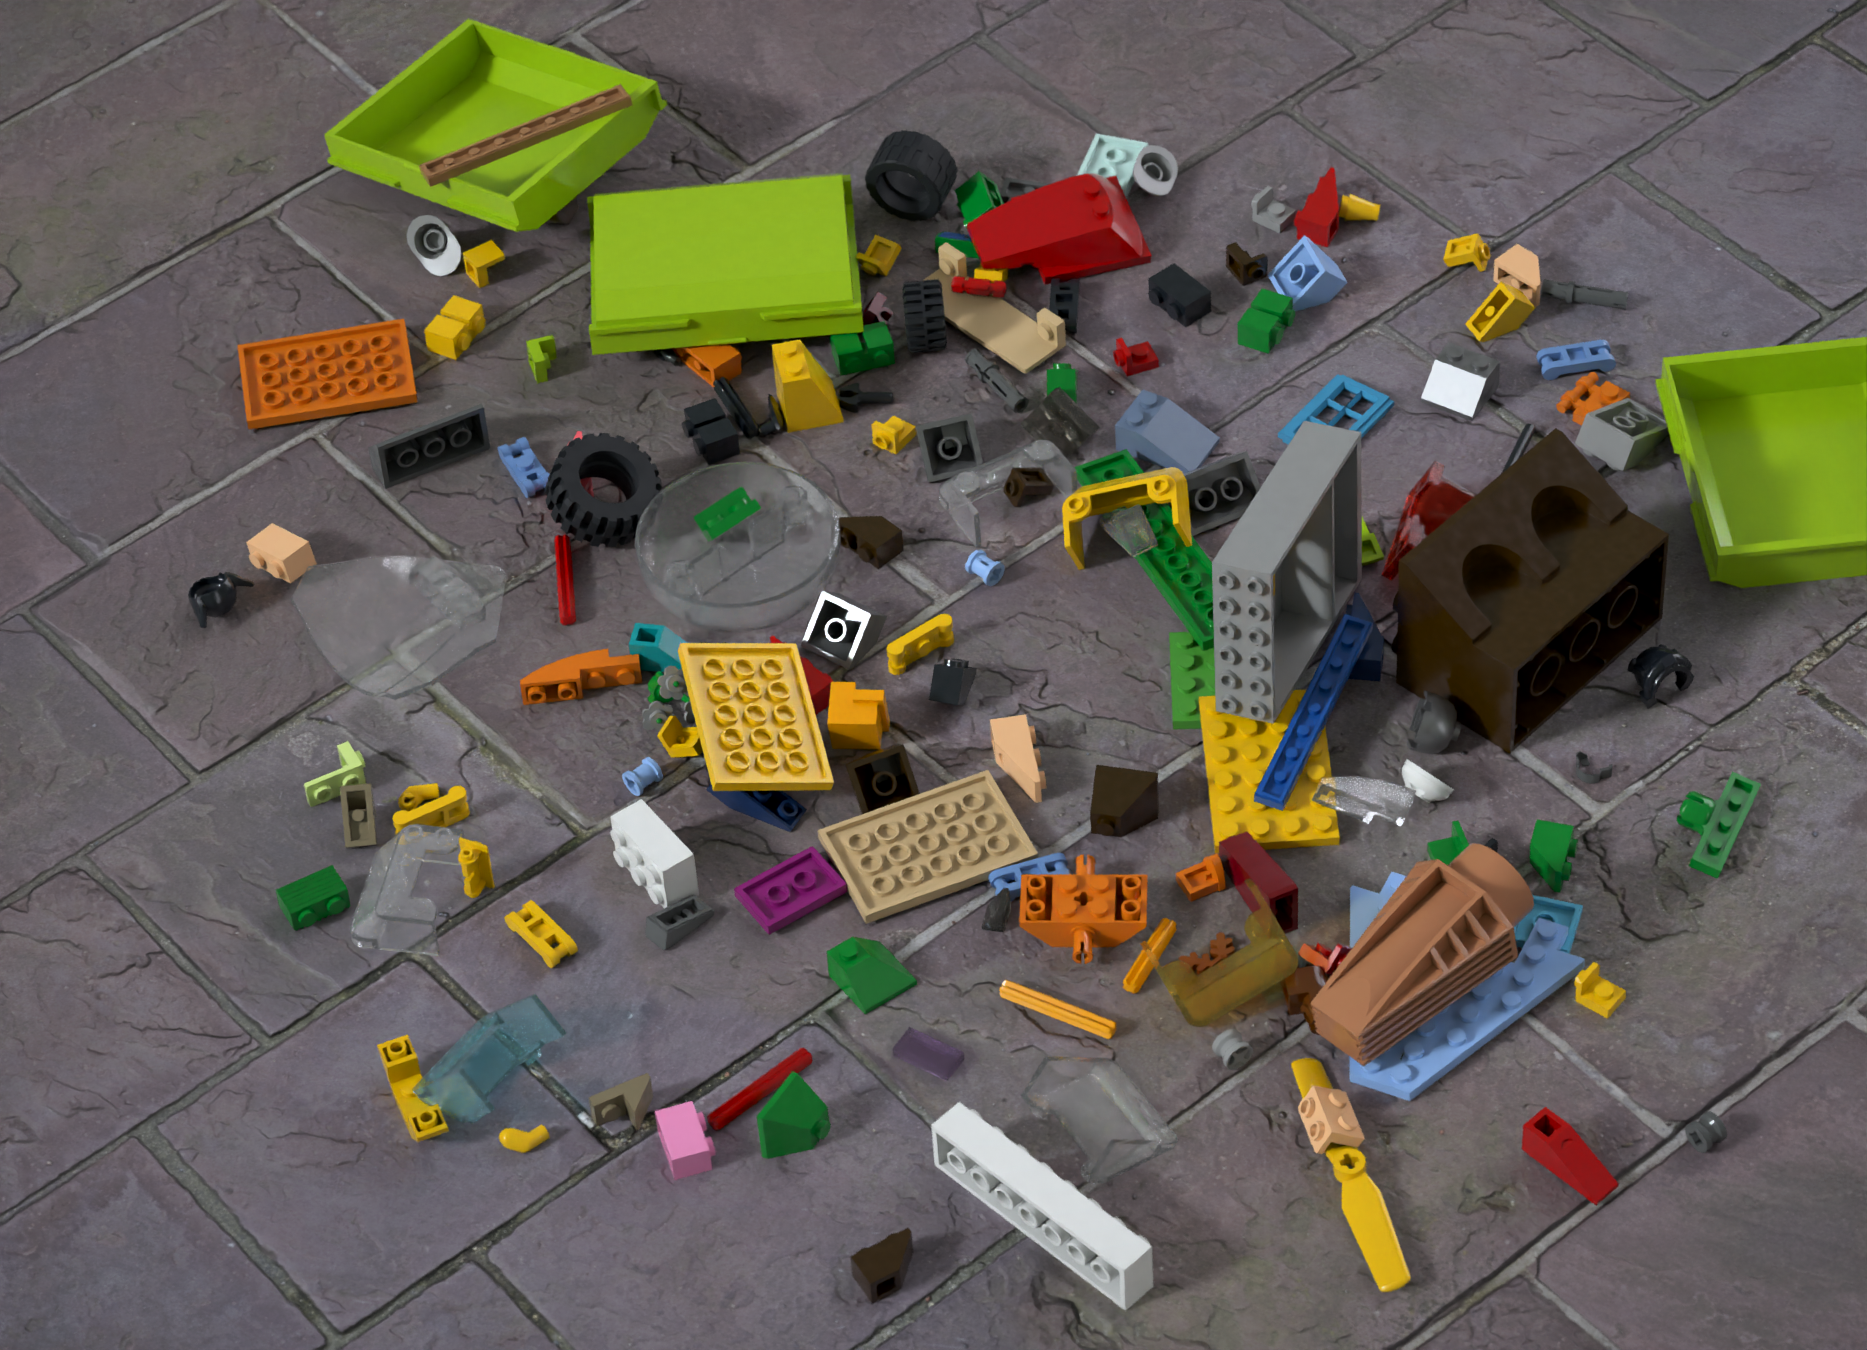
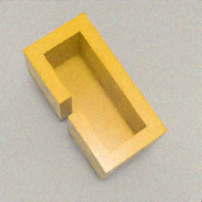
(454, 334)

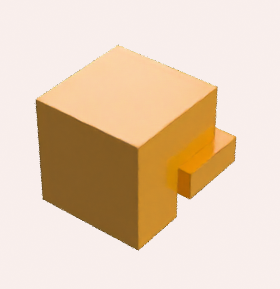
(856, 717)

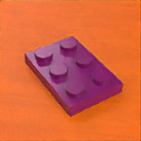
(790, 890)

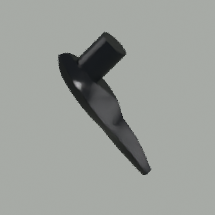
(776, 418)

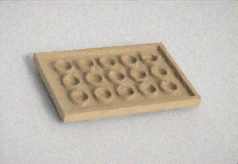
(926, 846)

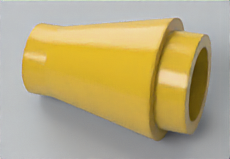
(1356, 208)

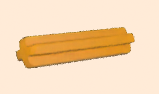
(1142, 966)

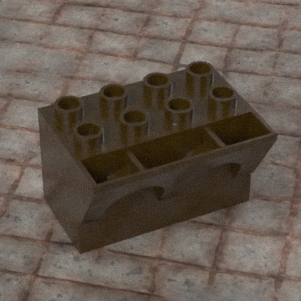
(1527, 593)

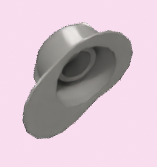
(1155, 170)
(434, 245)

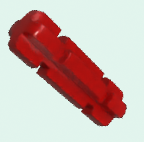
(978, 286)

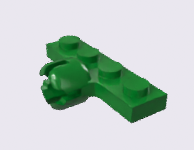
(1717, 821)

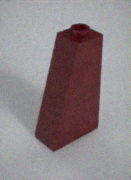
(1246, 859)

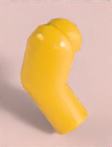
(415, 795)
(521, 1140)

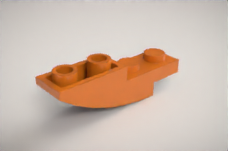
(571, 675)

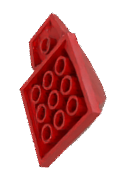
(1063, 230)

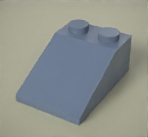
(1164, 434)

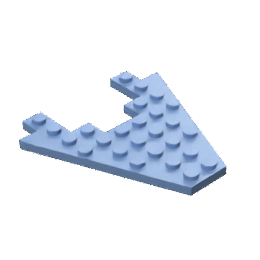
(1471, 1019)

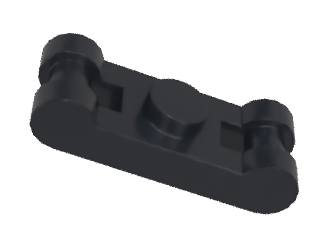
(1065, 302)

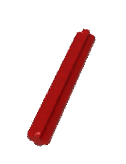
(565, 580)
(759, 1089)

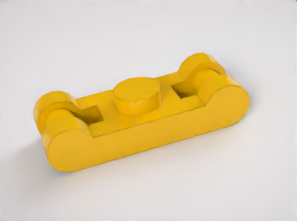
(919, 643)
(438, 812)
(541, 933)

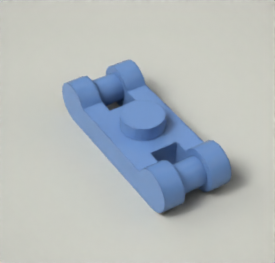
(1575, 358)
(524, 469)
(1000, 877)

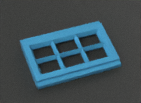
(1325, 398)

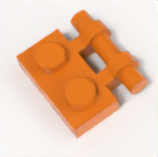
(1598, 397)

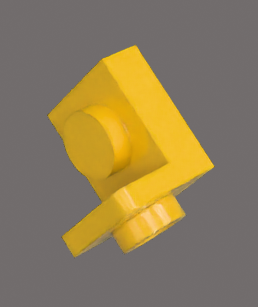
(1466, 250)
(893, 434)
(1597, 992)

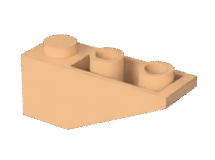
(1014, 753)

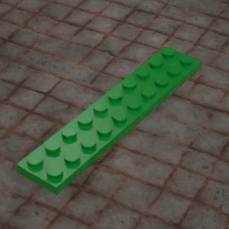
(1177, 571)

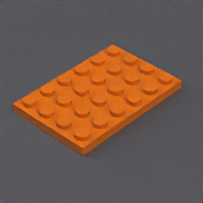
(326, 373)

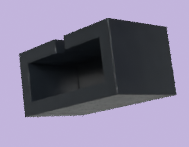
(1179, 295)
(711, 436)

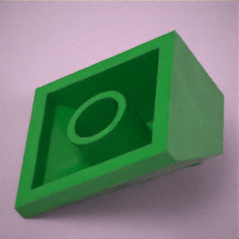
(867, 972)
(792, 1119)

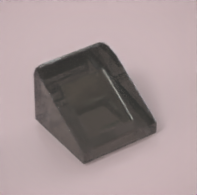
(998, 912)

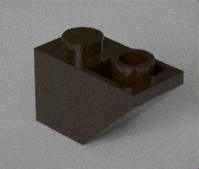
(871, 538)
(883, 1266)

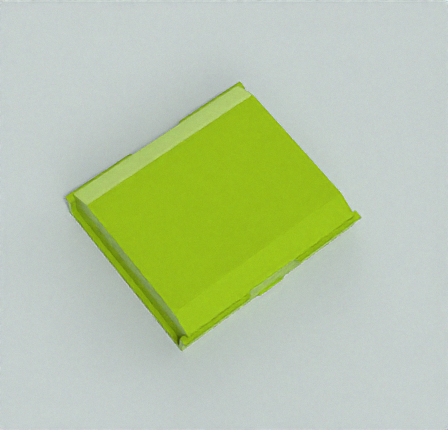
(478, 87)
(723, 264)
(1774, 458)

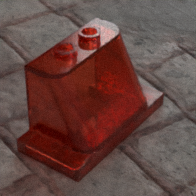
(1425, 509)

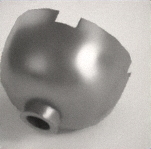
(1433, 724)

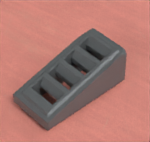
(666, 935)

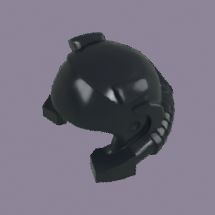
(1654, 665)

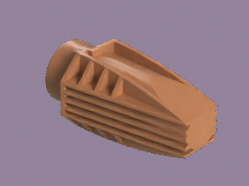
(1423, 951)

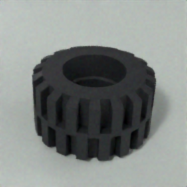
(924, 315)

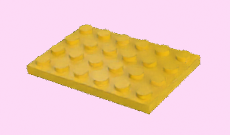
(755, 717)
(1235, 762)

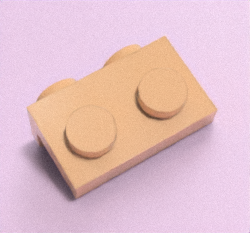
(1329, 1119)

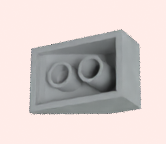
(1621, 433)

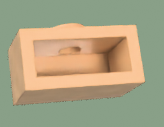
(280, 553)

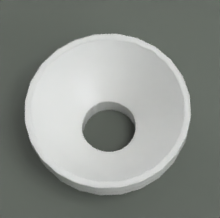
(1425, 784)

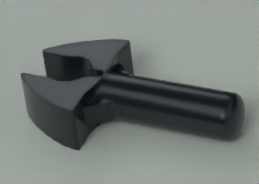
(852, 397)

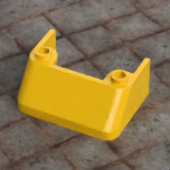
(1142, 489)

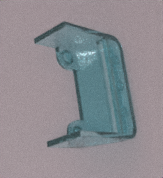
(486, 1057)

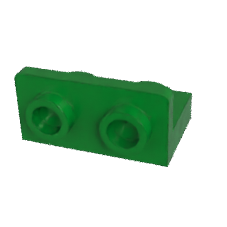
(726, 513)

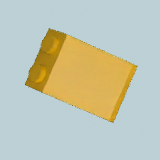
(803, 388)

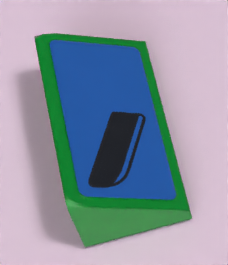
(959, 241)

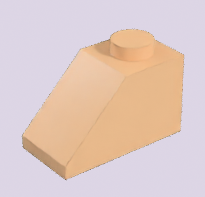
(1520, 270)

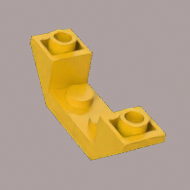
(403, 1074)

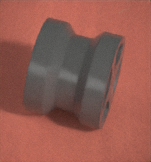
(1706, 1132)

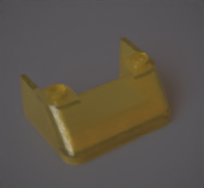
(1235, 978)

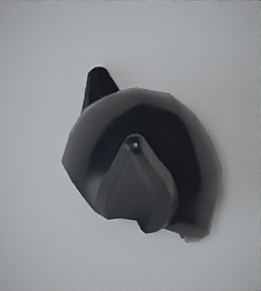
(215, 595)

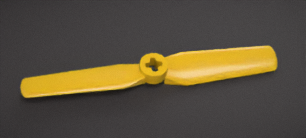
(1361, 1198)

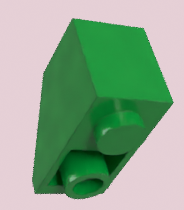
(1063, 377)
(1550, 852)

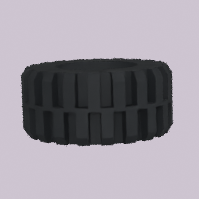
(606, 459)

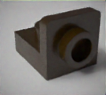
(1243, 266)
(1026, 482)

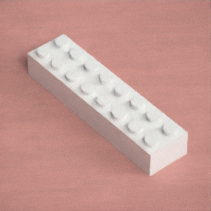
(1043, 1205)

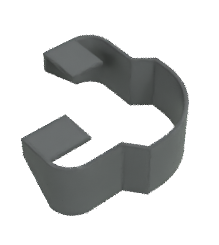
(1604, 772)

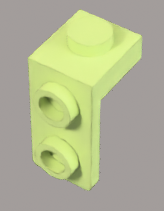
(328, 786)

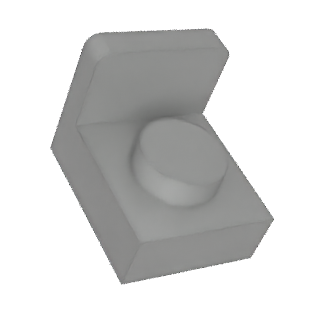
(1271, 212)

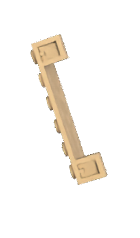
(995, 321)

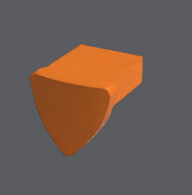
(1202, 878)

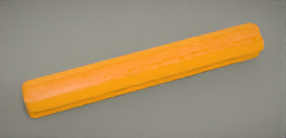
(1058, 1009)

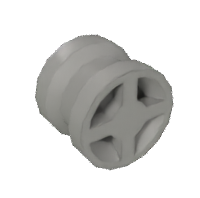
(1232, 1049)

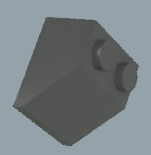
(842, 629)

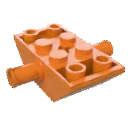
(1083, 908)

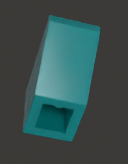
(655, 646)

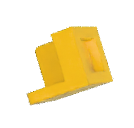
(479, 259)

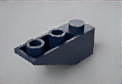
(1371, 658)
(767, 806)

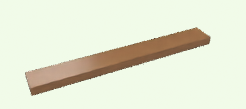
(525, 135)

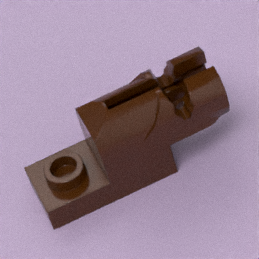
(1301, 989)

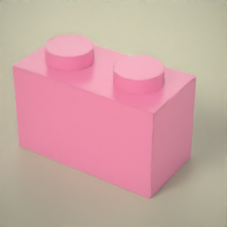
(684, 1140)

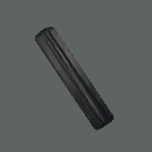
(736, 407)

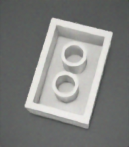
(653, 855)

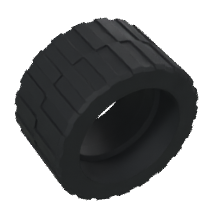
(920, 157)

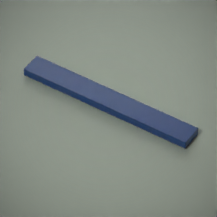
(1313, 712)

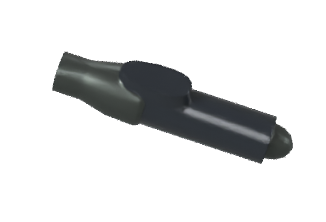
(668, 355)

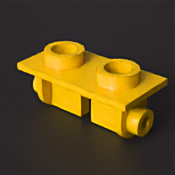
(475, 867)

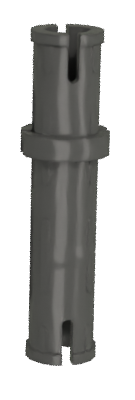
(1584, 294)
(989, 373)

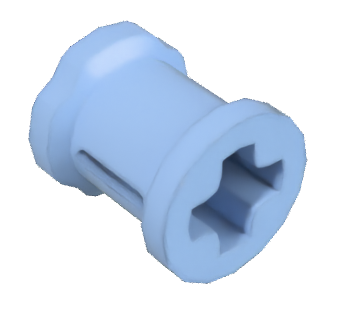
(984, 567)
(642, 776)

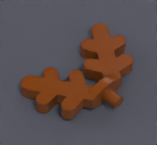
(1219, 951)

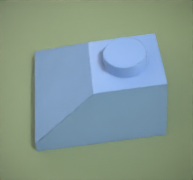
(1307, 276)

